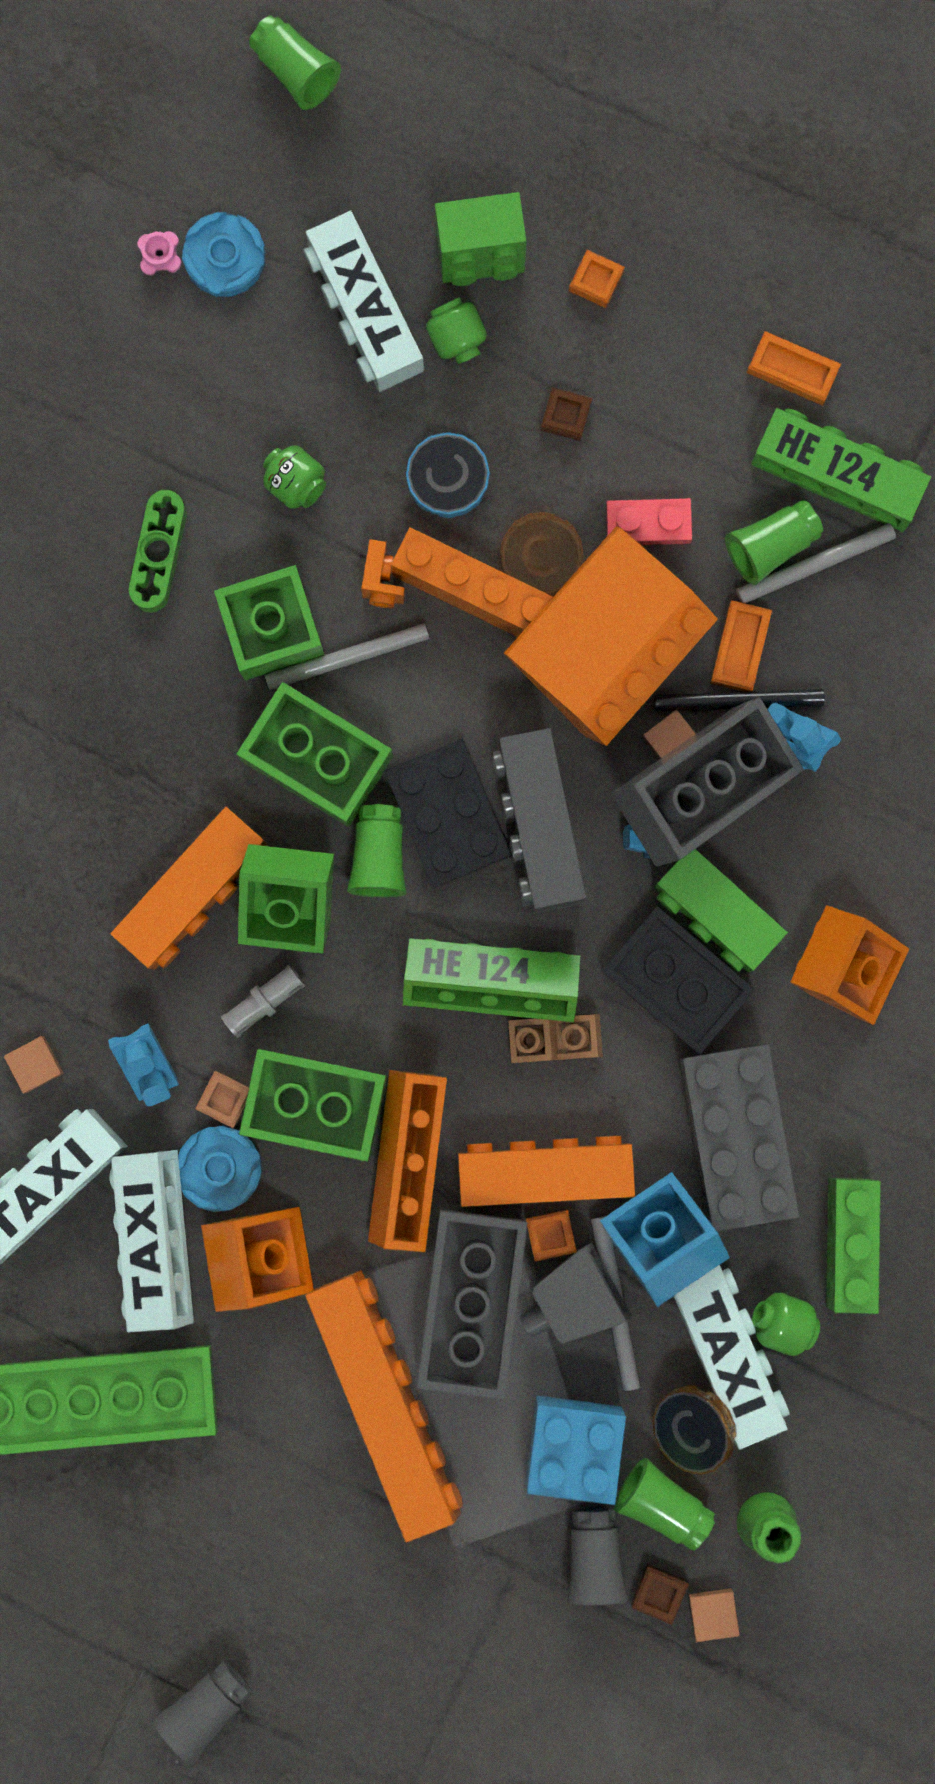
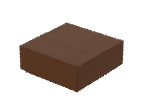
(566, 414)
(659, 1594)

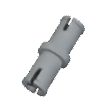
(263, 1001)

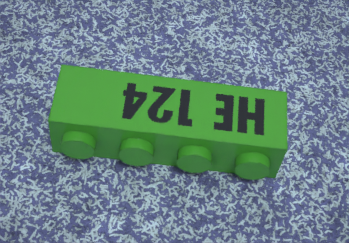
(841, 469)
(491, 980)

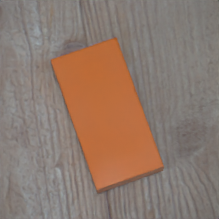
(793, 368)
(741, 646)

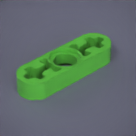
(141, 578)

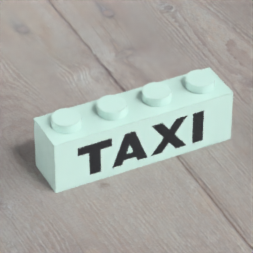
(364, 301)
(54, 1176)
(151, 1241)
(729, 1357)

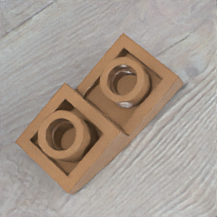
(555, 1040)

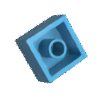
(665, 1239)
(575, 1450)

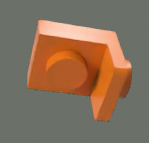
(378, 569)

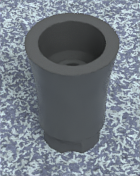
(596, 1559)
(202, 1712)

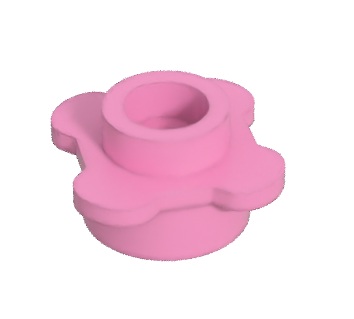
(155, 241)

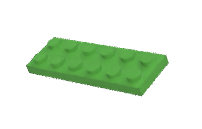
(107, 1399)

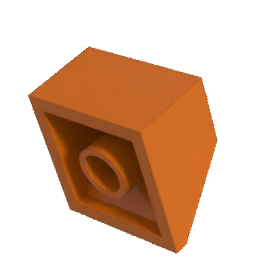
(850, 964)
(257, 1259)

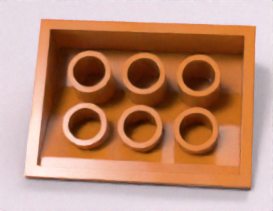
(610, 636)

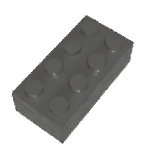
(707, 782)
(540, 822)
(738, 1138)
(472, 1304)

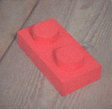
(652, 520)

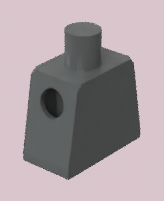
(576, 1300)

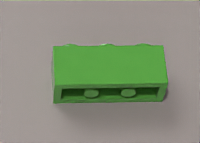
(719, 912)
(853, 1245)

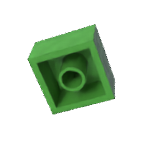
(480, 238)
(269, 622)
(285, 898)

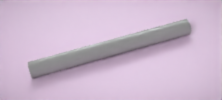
(816, 563)
(347, 656)
(621, 1332)

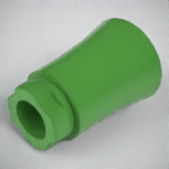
(295, 62)
(773, 540)
(378, 853)
(663, 1506)
(762, 1514)

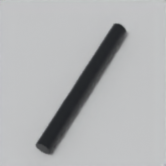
(729, 700)

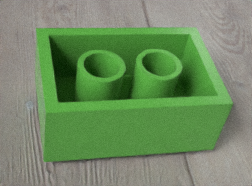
(315, 754)
(313, 1105)

